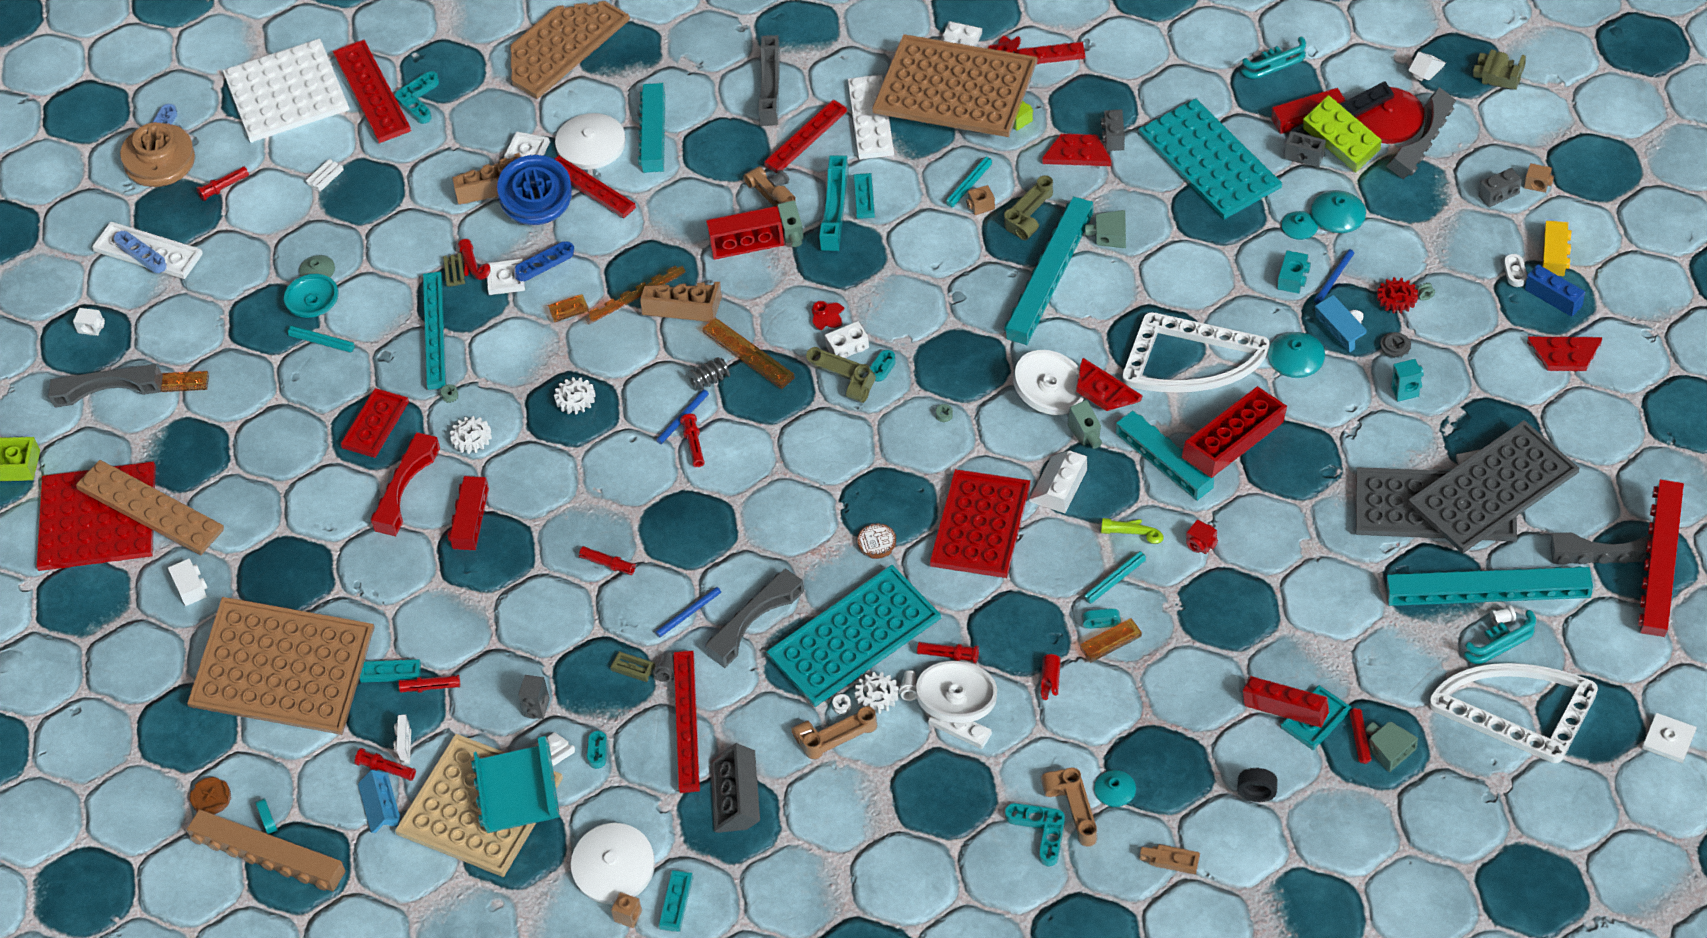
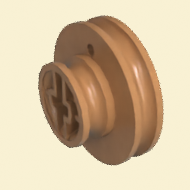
(157, 154)

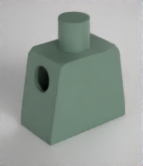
(791, 227)
(1109, 229)
(1085, 424)
(1391, 744)

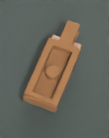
(1171, 858)

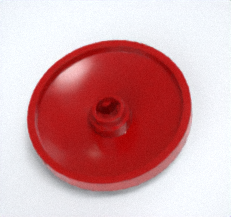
(1395, 119)

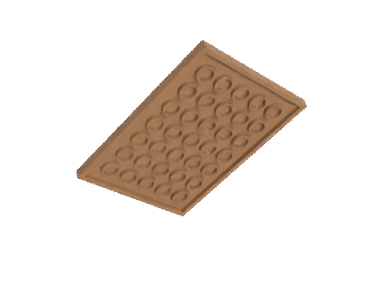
(955, 85)
(281, 665)

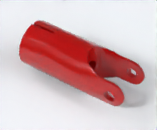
(1050, 675)

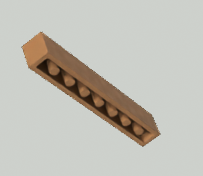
(266, 850)

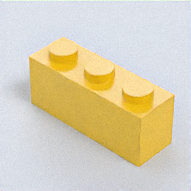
(1556, 247)

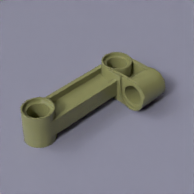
(1018, 218)
(858, 386)

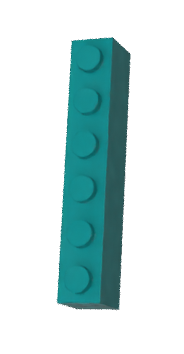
(653, 128)
(1163, 454)

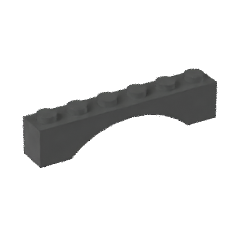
(769, 80)
(1436, 109)
(69, 390)
(1571, 548)
(779, 592)

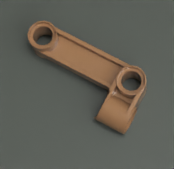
(758, 179)
(817, 743)
(1057, 784)

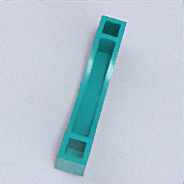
(835, 201)

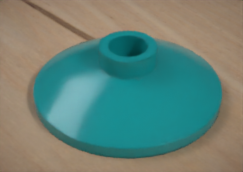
(1299, 225)
(1115, 795)

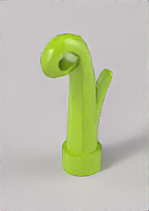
(1152, 534)

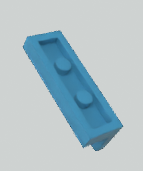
(1339, 322)
(379, 800)

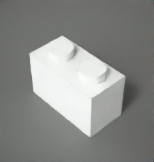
(187, 581)

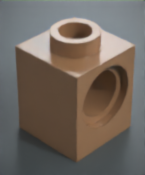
(1538, 178)
(981, 200)
(626, 910)

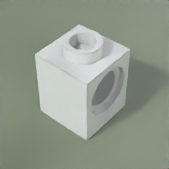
(88, 321)

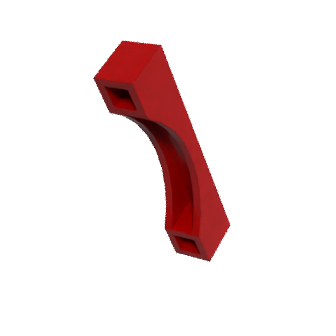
(421, 453)

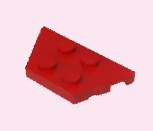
(1077, 150)
(1565, 352)
(1104, 388)

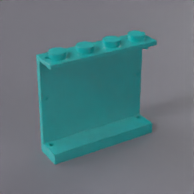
(516, 787)

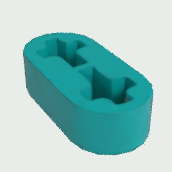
(885, 367)
(1101, 618)
(593, 749)
(266, 816)

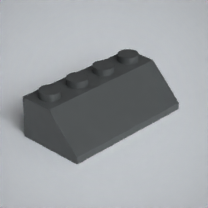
(735, 789)

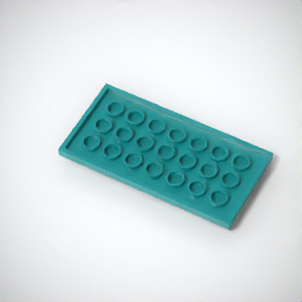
(1210, 158)
(853, 635)

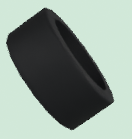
(1257, 776)

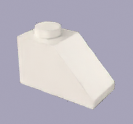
(1425, 66)

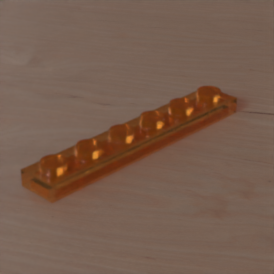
(627, 297)
(748, 353)

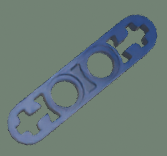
(531, 271)

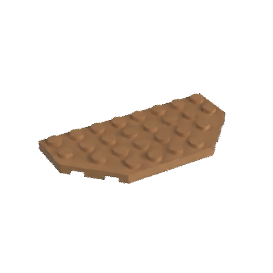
(561, 43)

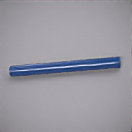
(1334, 276)
(688, 410)
(688, 612)

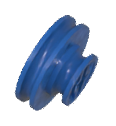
(537, 174)

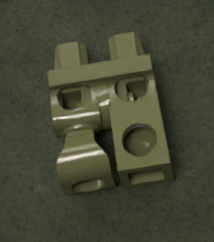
(1499, 70)

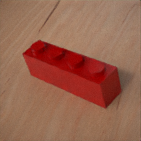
(1293, 113)
(469, 513)
(1285, 701)

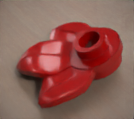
(1006, 44)
(827, 315)

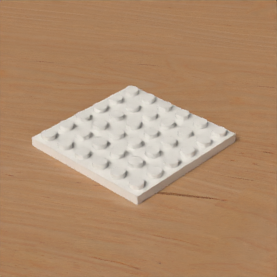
(285, 90)

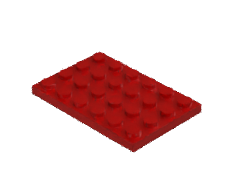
(980, 523)

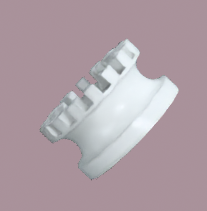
(845, 707)

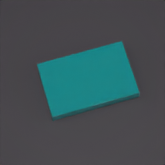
(1313, 735)

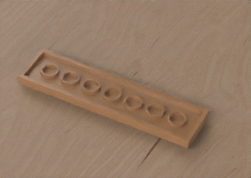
(150, 507)

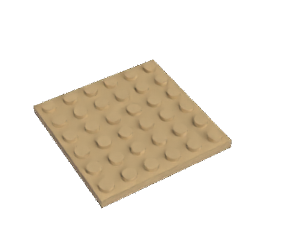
(448, 814)

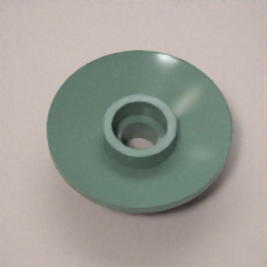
(317, 265)

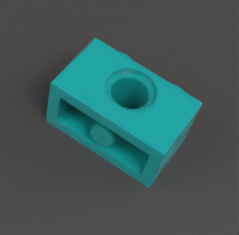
(1293, 272)
(1406, 380)

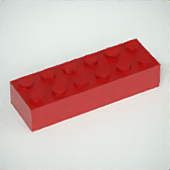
(1234, 431)

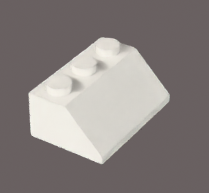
(1060, 481)

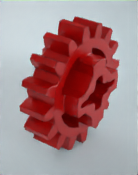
(1397, 295)

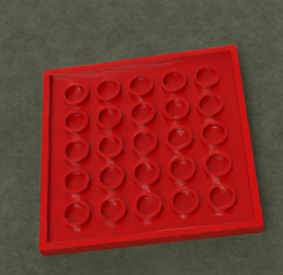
(84, 530)

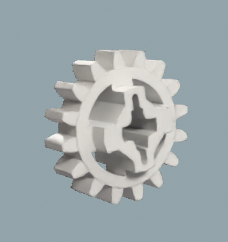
(574, 395)
(470, 434)
(877, 692)

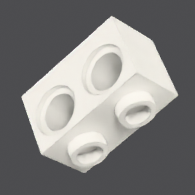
(847, 340)

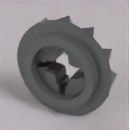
(1400, 340)

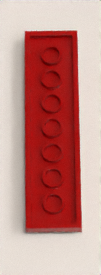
(372, 91)

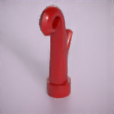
(470, 263)

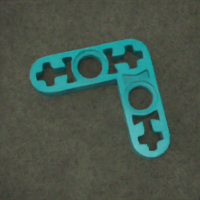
(407, 96)
(1049, 827)

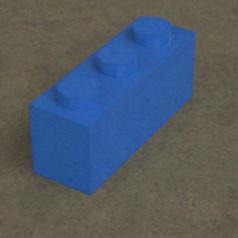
(1555, 290)

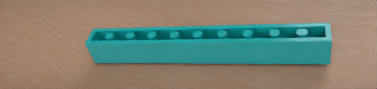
(1049, 270)
(1489, 586)

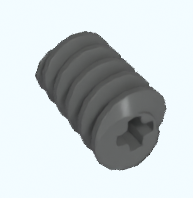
(708, 372)

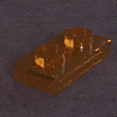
(568, 308)

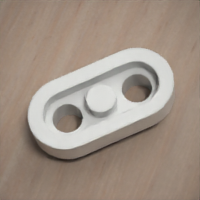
(1517, 273)

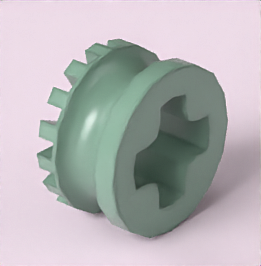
(1425, 291)
(448, 398)
(942, 417)

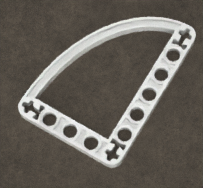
(1191, 385)
(1508, 727)

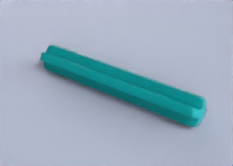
(969, 181)
(320, 338)
(1113, 578)

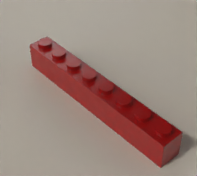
(1662, 558)

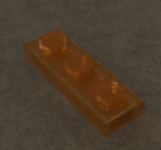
(185, 381)
(1110, 640)

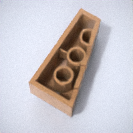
(480, 184)
(682, 301)

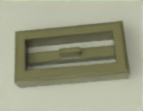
(452, 259)
(631, 669)

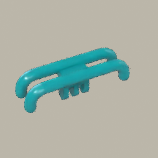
(1275, 59)
(1501, 640)

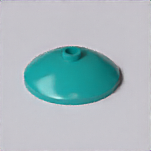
(1338, 211)
(311, 295)
(1296, 354)

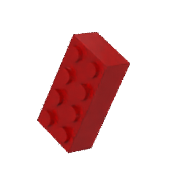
(745, 232)

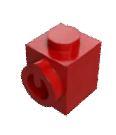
(1201, 537)

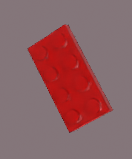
(375, 422)

